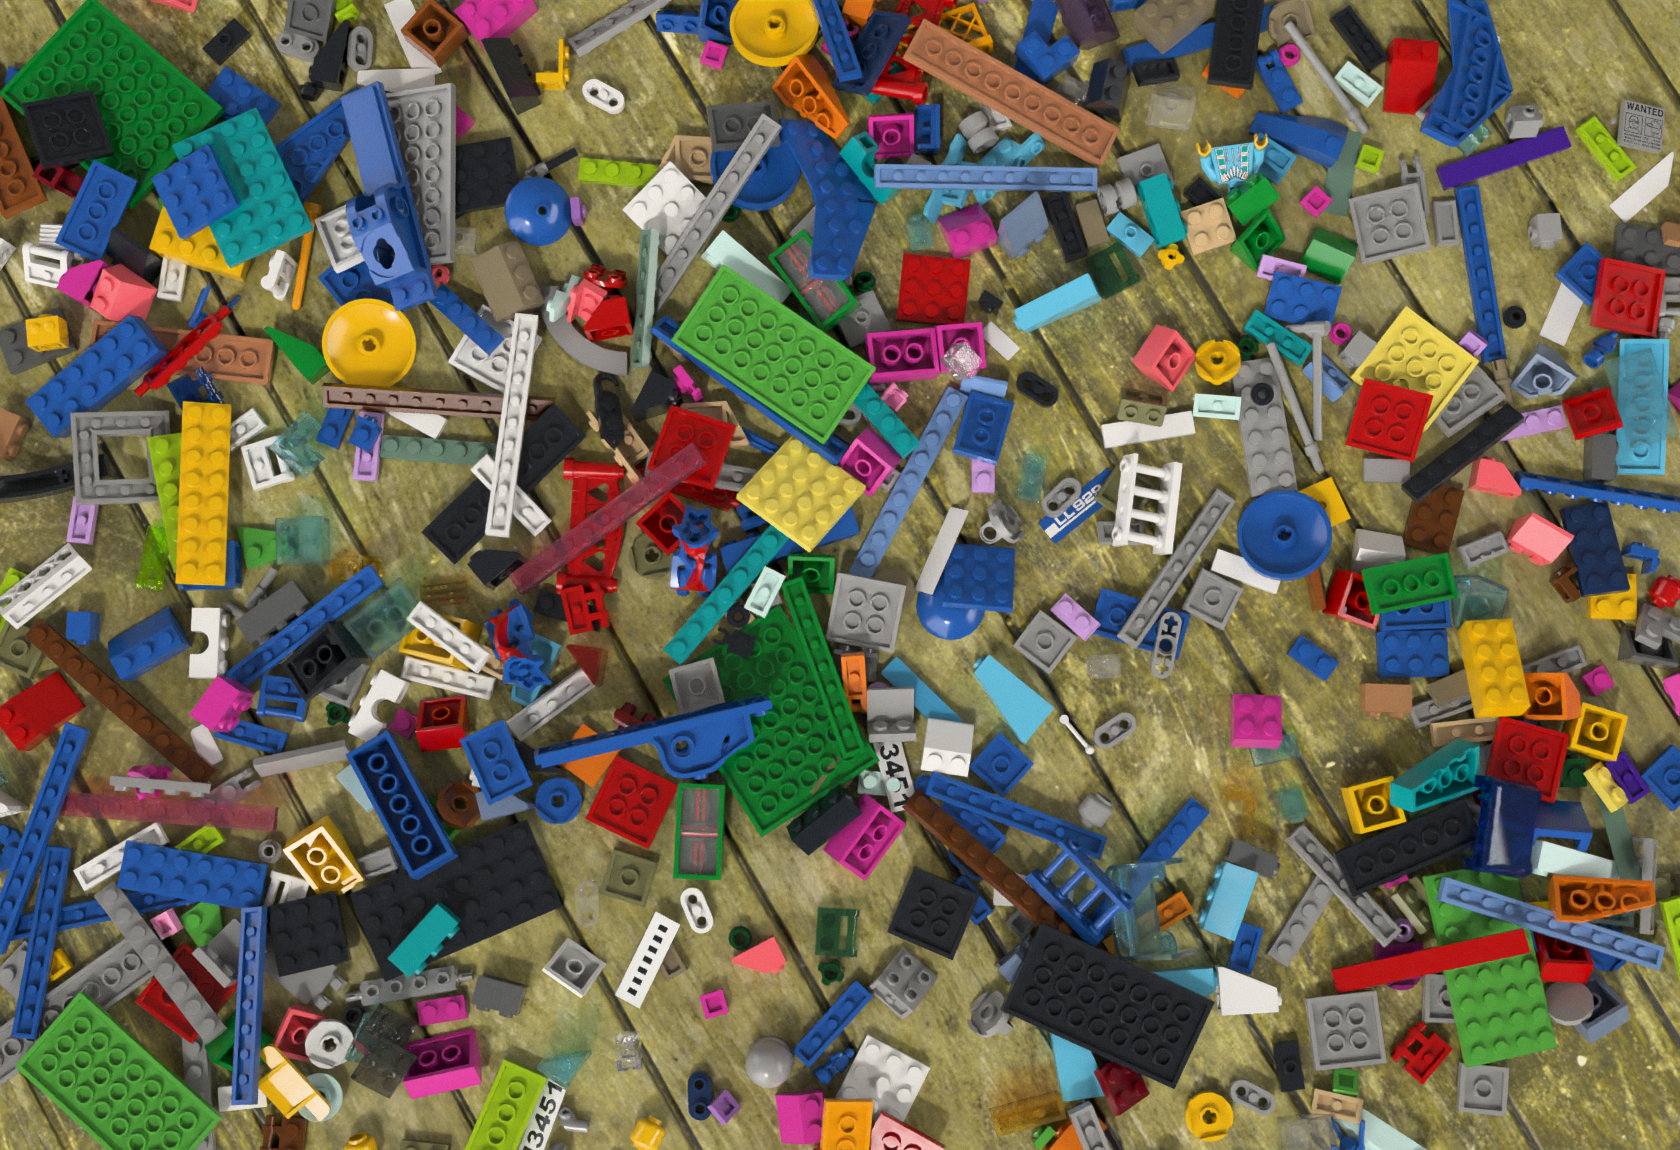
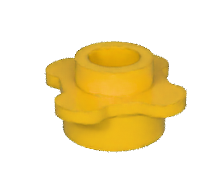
(1166, 261)

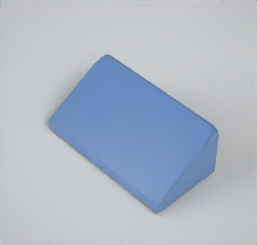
(1333, 380)
(984, 385)

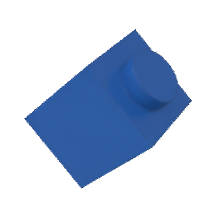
(82, 627)

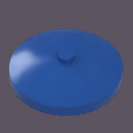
(769, 183)
(1284, 535)

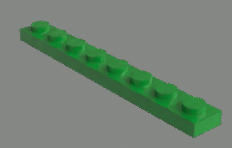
(823, 668)

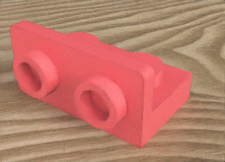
(584, 300)

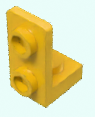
(556, 81)

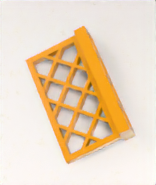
(984, 43)

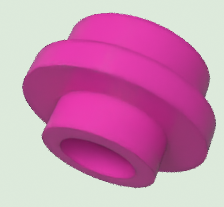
(1290, 49)
(1345, 329)

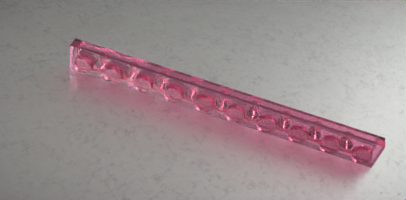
(608, 518)
(170, 811)

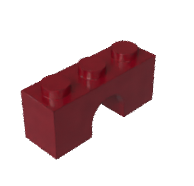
(60, 179)

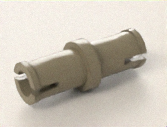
(1502, 380)

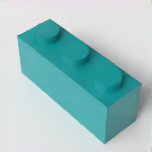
(1161, 210)
(425, 940)

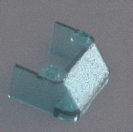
(1138, 931)

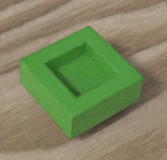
(1345, 1082)
(1042, 1135)

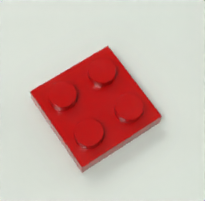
(1592, 413)

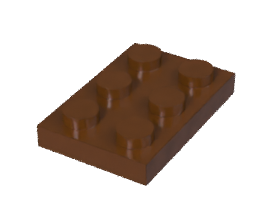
(1433, 520)

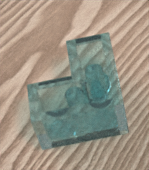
(294, 448)

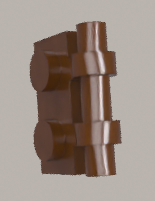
(291, 1132)

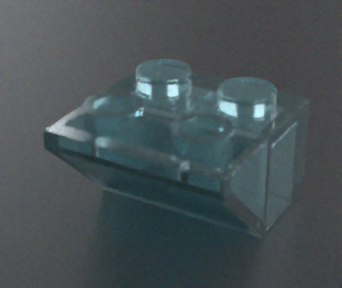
(302, 541)

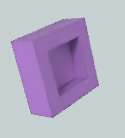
(578, 211)
(1473, 343)
(724, 1107)

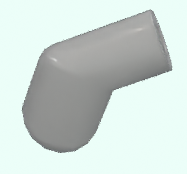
(570, 1121)

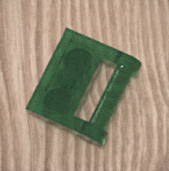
(1106, 274)
(829, 932)

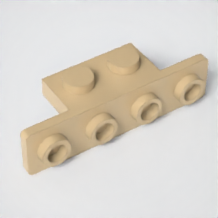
(629, 450)

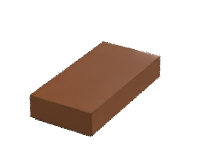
(1315, 591)

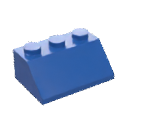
(147, 645)

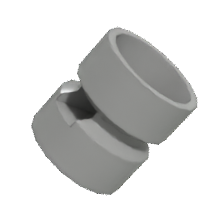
(977, 130)
(1116, 196)

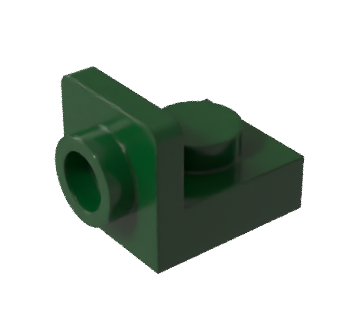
(1573, 771)

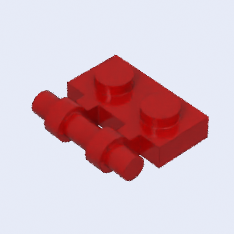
(577, 608)
(1427, 1055)

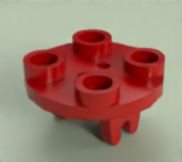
(604, 278)

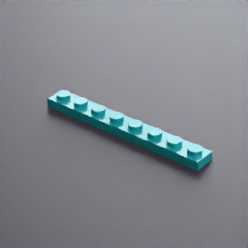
(883, 418)
(726, 594)

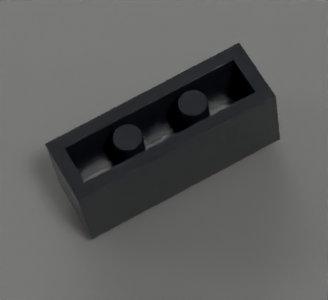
(824, 819)

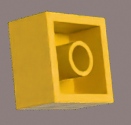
(1596, 732)
(1370, 805)

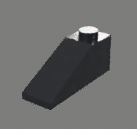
(331, 62)

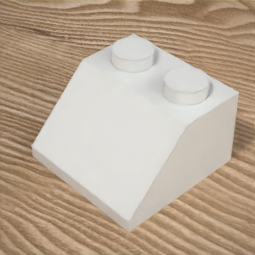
(947, 747)

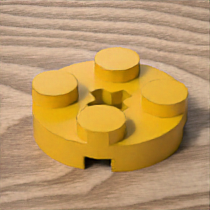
(1217, 372)
(1215, 1104)

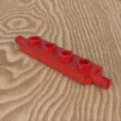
(183, 351)
(719, 498)

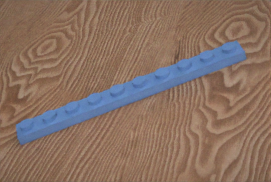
(984, 178)
(908, 483)
(1543, 922)

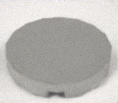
(1569, 1003)

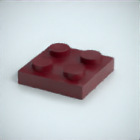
(1121, 1086)

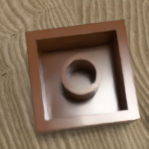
(434, 32)

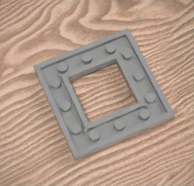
(86, 429)

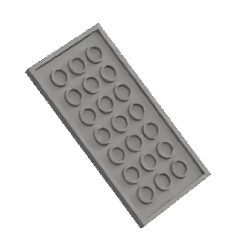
(427, 142)

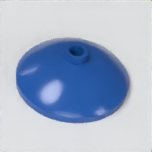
(523, 213)
(945, 621)

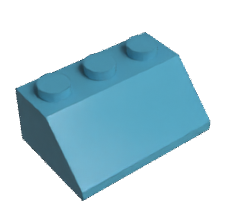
(1227, 900)

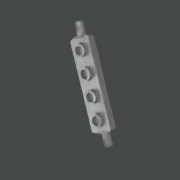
(405, 987)

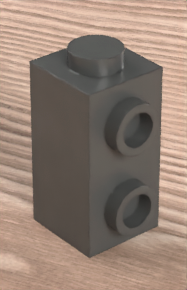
(1599, 458)
(1252, 858)

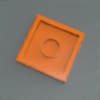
(590, 768)

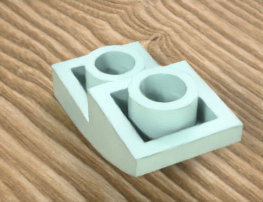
(558, 305)
(351, 782)

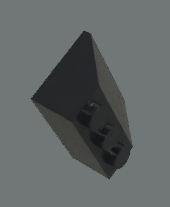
(513, 73)

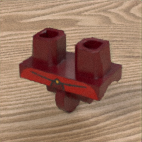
(625, 718)

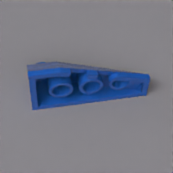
(1306, 136)

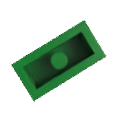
(1251, 197)

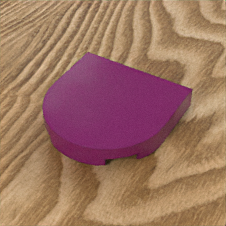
(1397, 948)

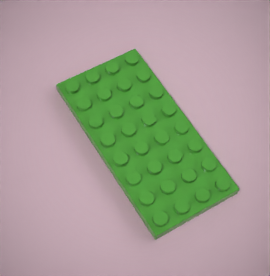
(773, 354)
(1494, 1003)
(115, 1083)

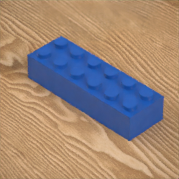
(97, 375)
(402, 805)

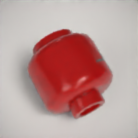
(1665, 591)

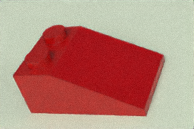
(1409, 75)
(39, 711)

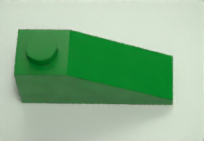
(302, 354)

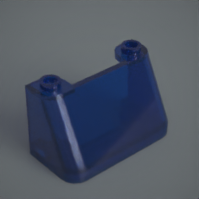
(1504, 827)

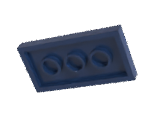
(874, 50)
(1595, 550)

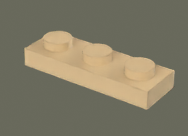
(1469, 730)

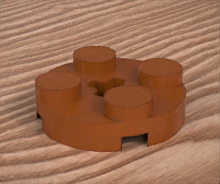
(456, 817)

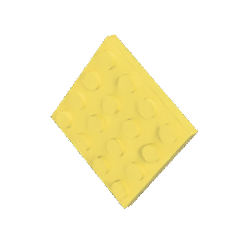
(1418, 359)
(801, 493)

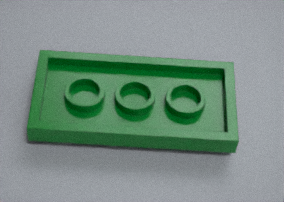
(1409, 583)

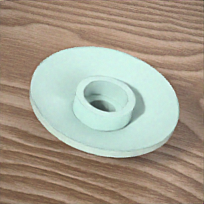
(333, 1094)

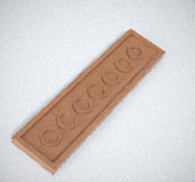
(224, 357)

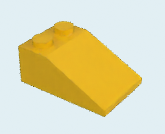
(422, 646)
(324, 858)

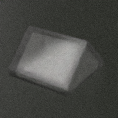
(1170, 106)

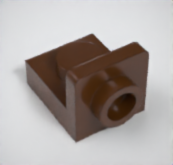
(1564, 586)

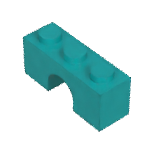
(860, 156)

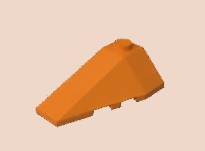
(810, 92)
(1593, 898)

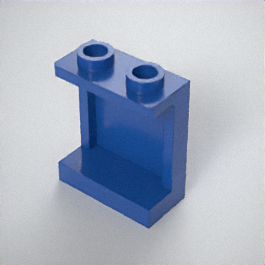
(233, 572)
(1563, 820)

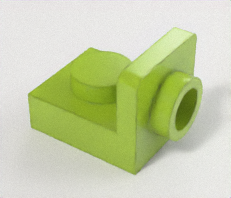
(346, 10)

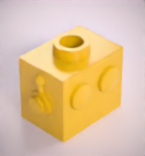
(47, 333)

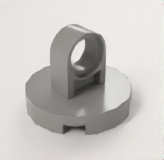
(1004, 521)
(987, 1016)

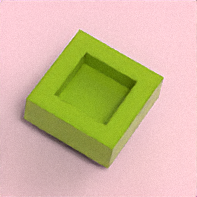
(1369, 159)

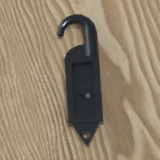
(608, 411)

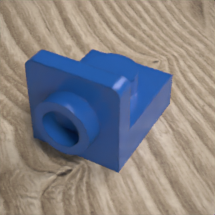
(365, 433)

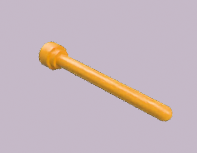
(314, 211)

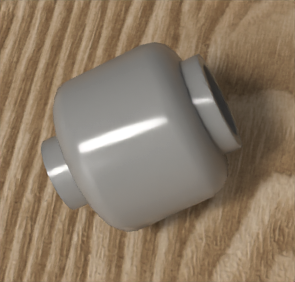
(1095, 809)

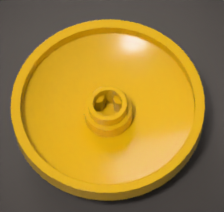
(773, 30)
(368, 343)

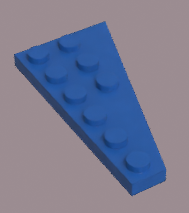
(314, 148)

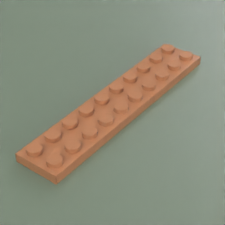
(1011, 93)

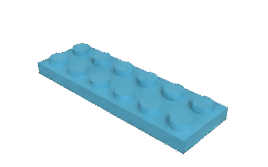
(1648, 458)

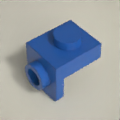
(1640, 552)

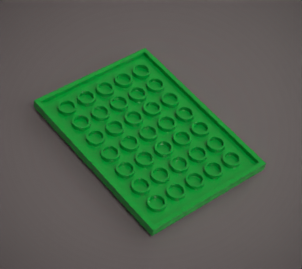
(137, 91)
(793, 738)

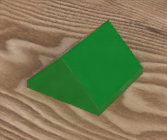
(1259, 238)
(1329, 255)
(815, 570)

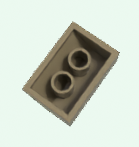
(507, 281)

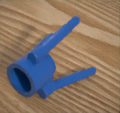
(197, 315)
(1349, 1143)

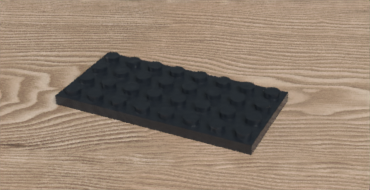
(488, 887)
(1107, 1005)

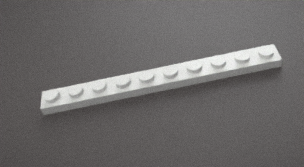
(512, 425)

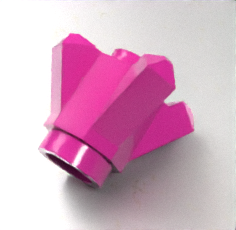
(149, 771)

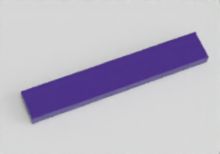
(1503, 158)

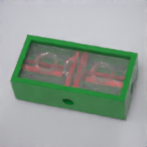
(824, 300)
(699, 831)

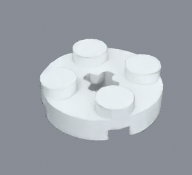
(323, 1031)

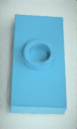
(1130, 234)

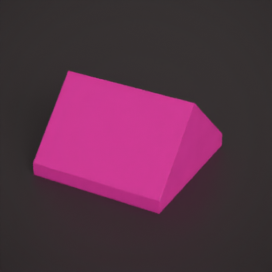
(892, 134)

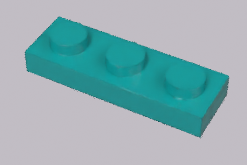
(1287, 343)

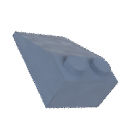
(1023, 227)

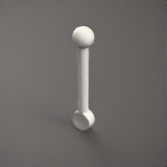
(1065, 720)

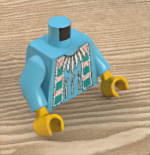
(1233, 162)

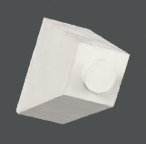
(1243, 994)

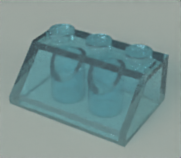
(383, 618)

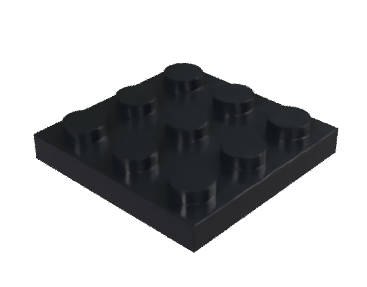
(67, 129)
(484, 175)
(933, 913)
(308, 933)

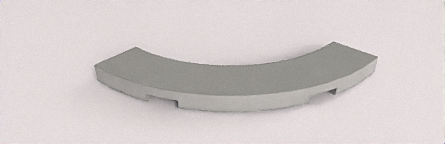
(579, 347)

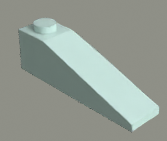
(1378, 1134)

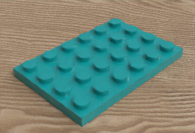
(269, 202)

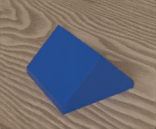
(715, 21)

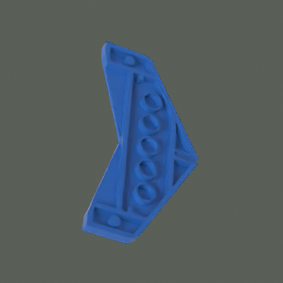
(1478, 76)
(839, 198)

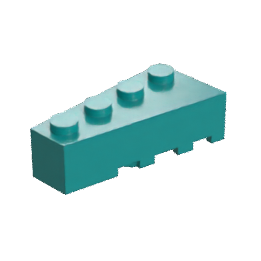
(1437, 778)

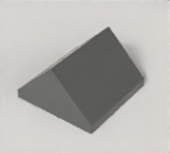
(1638, 653)

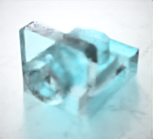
(919, 232)
(1292, 805)

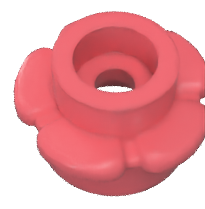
(444, 278)

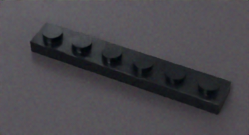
(1462, 453)

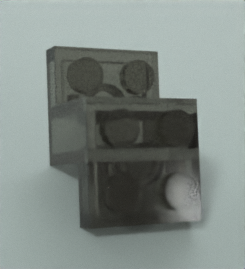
(384, 1051)

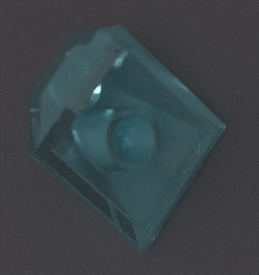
(1477, 599)

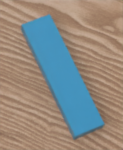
(924, 698)

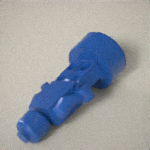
(1604, 344)
(837, 1063)

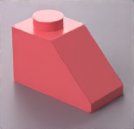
(1493, 478)
(762, 957)

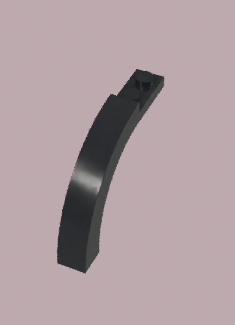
(45, 482)

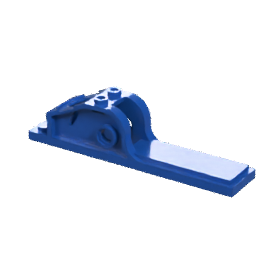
(387, 209)
(701, 729)

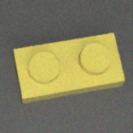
(1606, 787)

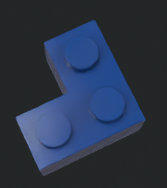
(1044, 61)

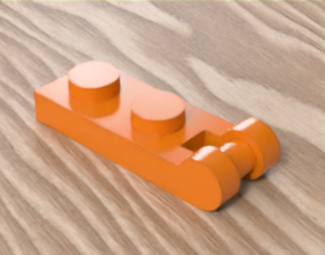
(855, 680)

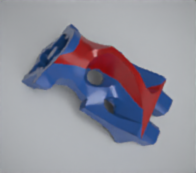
(692, 554)
(516, 661)

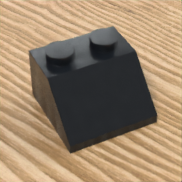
(1108, 88)
(133, 256)
(655, 397)
(495, 565)

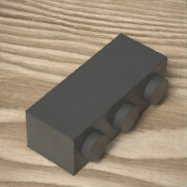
(274, 613)

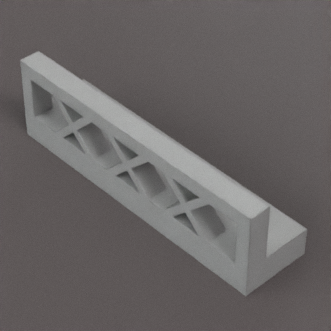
(1649, 869)

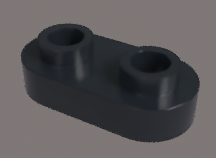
(1037, 389)

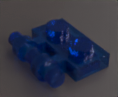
(187, 390)

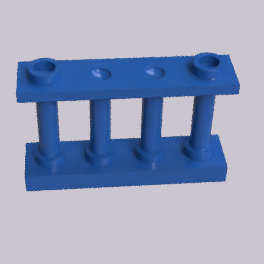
(1058, 897)

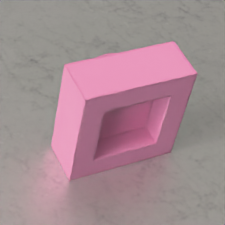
(166, 923)

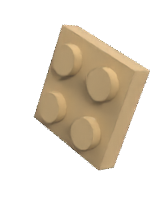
(1208, 226)

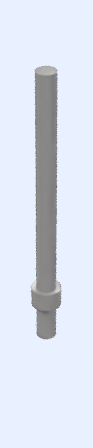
(1353, 114)
(1311, 449)

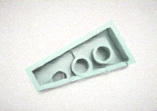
(731, 254)
(1560, 860)

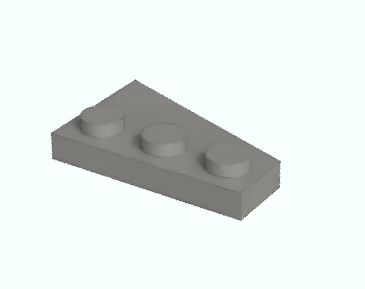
(1469, 402)

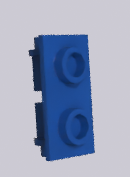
(672, 22)

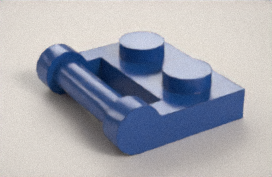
(280, 689)

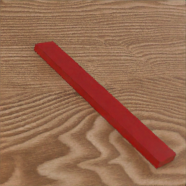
(1431, 960)

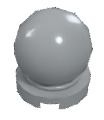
(769, 1062)

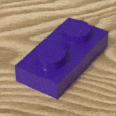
(1627, 777)

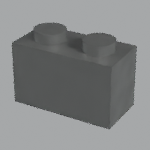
(499, 995)

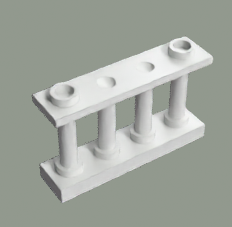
(1167, 504)

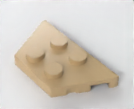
(691, 157)
(721, 411)

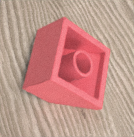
(122, 294)
(1164, 357)
(1537, 539)

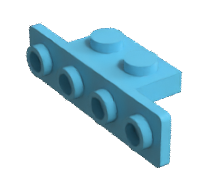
(1009, 154)
(949, 197)

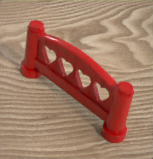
(908, 83)
(585, 478)

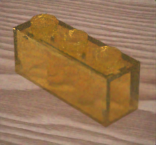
(1027, 1113)

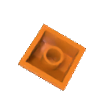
(1551, 696)

